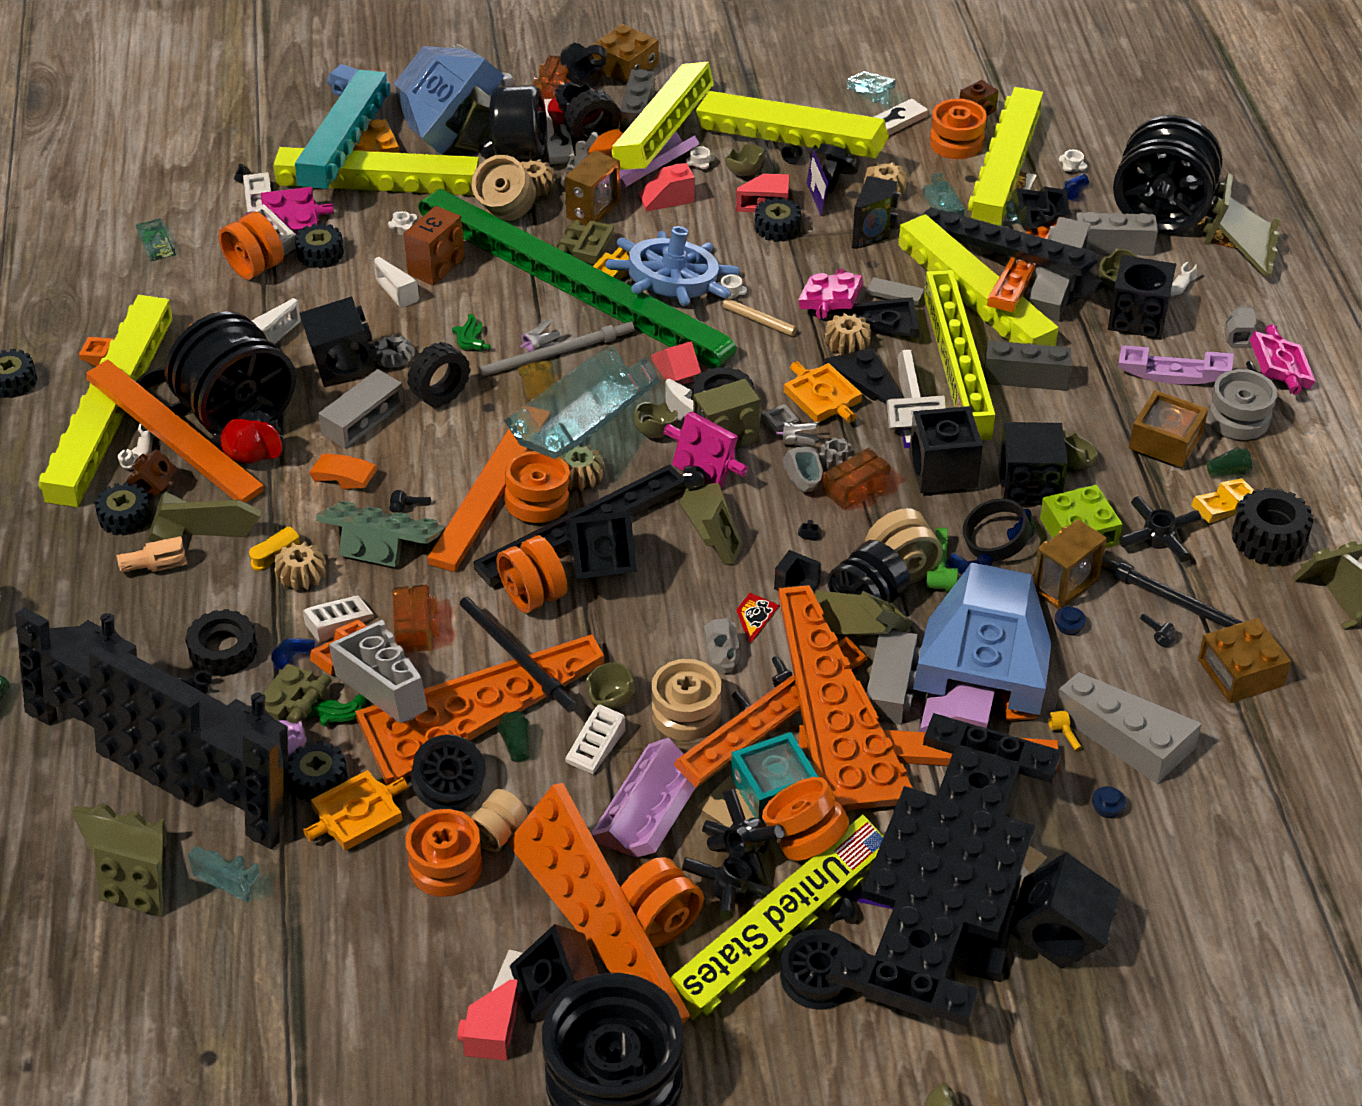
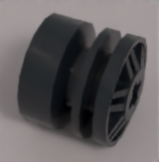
(871, 569)

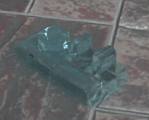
(873, 84)
(941, 195)
(228, 877)

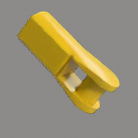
(264, 553)

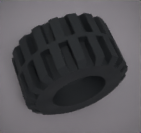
(1272, 526)

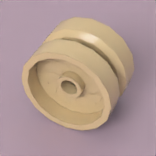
(503, 187)
(910, 538)
(686, 699)

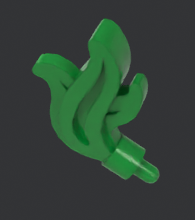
(468, 333)
(335, 711)

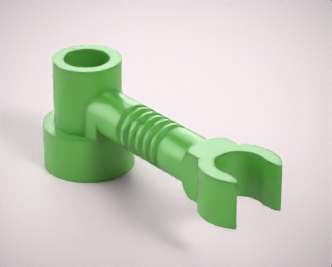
(942, 577)

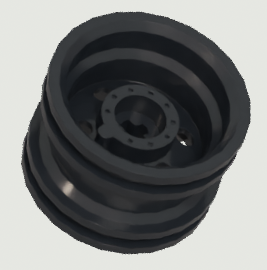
(1172, 157)
(228, 369)
(599, 1026)

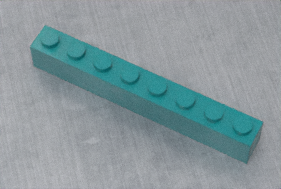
(341, 129)

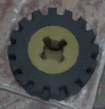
(777, 219)
(319, 245)
(16, 373)
(123, 508)
(328, 766)

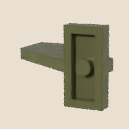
(207, 518)
(712, 520)
(860, 614)

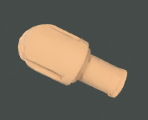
(154, 556)

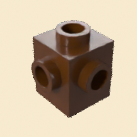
(982, 94)
(152, 473)

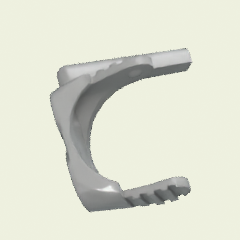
(581, 153)

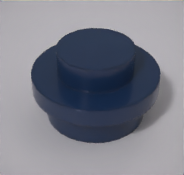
(1070, 620)
(1108, 801)

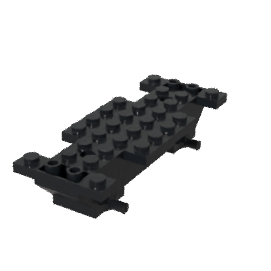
(155, 720)
(946, 871)

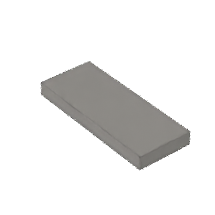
(894, 290)

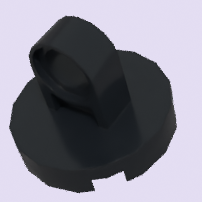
(581, 63)
(835, 163)

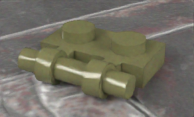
(591, 243)
(287, 689)

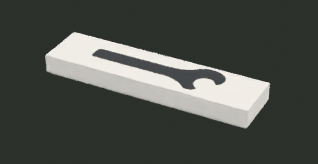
(903, 115)
(558, 141)

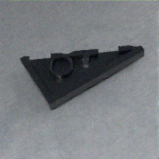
(888, 316)
(866, 374)

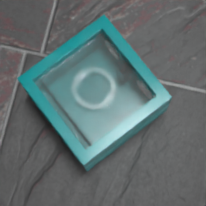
(767, 769)

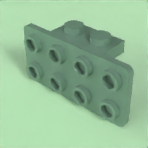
(376, 535)

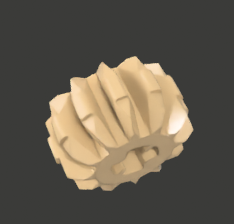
(889, 172)
(542, 176)
(847, 334)
(585, 467)
(300, 566)

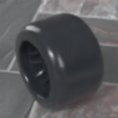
(518, 122)

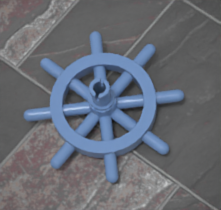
(673, 266)

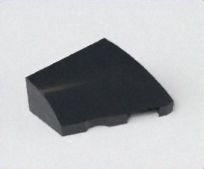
(1039, 207)

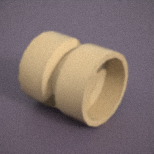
(498, 818)

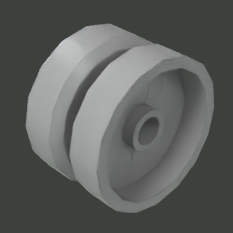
(1242, 404)

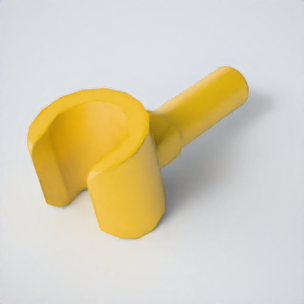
(1061, 721)

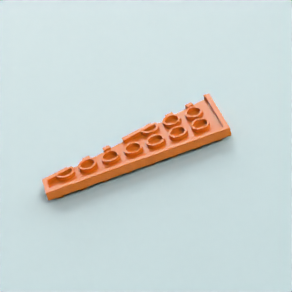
(471, 704)
(837, 716)

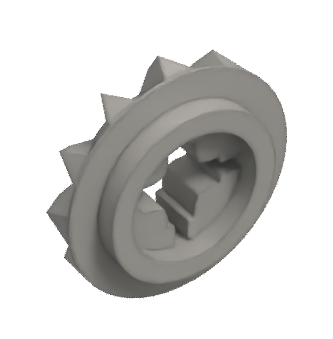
(390, 358)

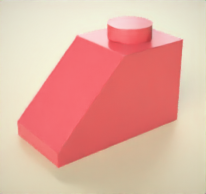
(669, 188)
(761, 188)
(677, 363)
(490, 1023)

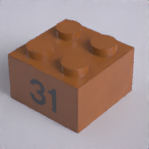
(434, 245)

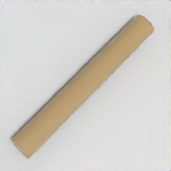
(759, 317)

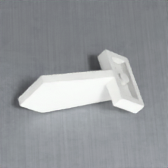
(901, 410)

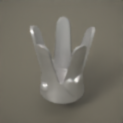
(534, 341)
(792, 434)

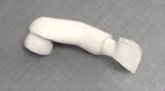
(1183, 280)
(144, 446)

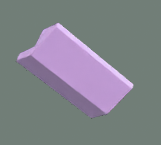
(670, 151)
(961, 702)
(645, 803)

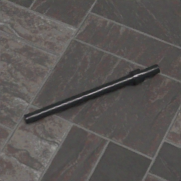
(1125, 573)
(550, 686)

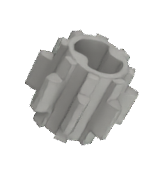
(835, 452)

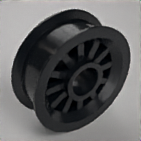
(426, 770)
(799, 974)

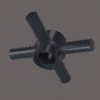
(1160, 529)
(745, 836)
(729, 882)

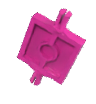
(295, 207)
(830, 292)
(1282, 359)
(705, 446)

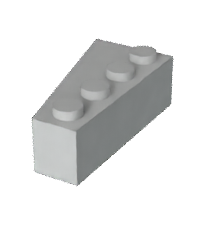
(1051, 285)
(379, 671)
(1128, 726)

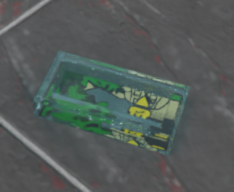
(155, 239)

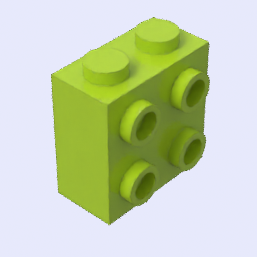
(1083, 504)

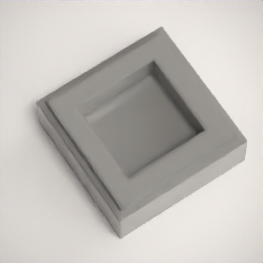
(775, 418)

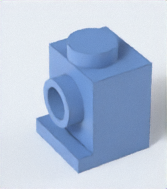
(340, 78)

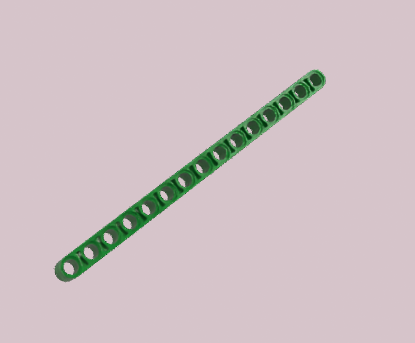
(584, 281)

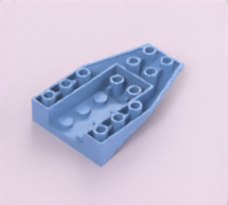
(437, 85)
(988, 636)

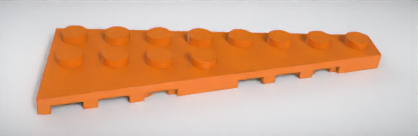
(577, 878)

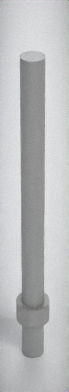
(605, 334)

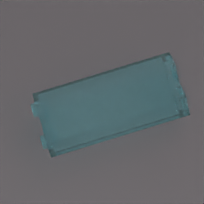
(580, 403)

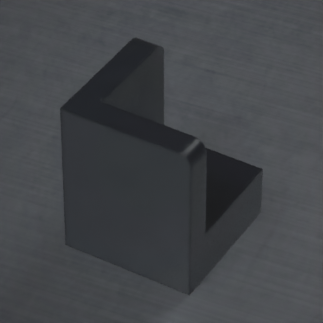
(797, 571)

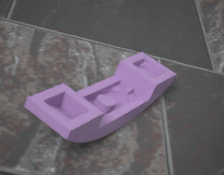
(1174, 370)

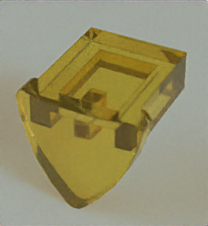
(536, 378)

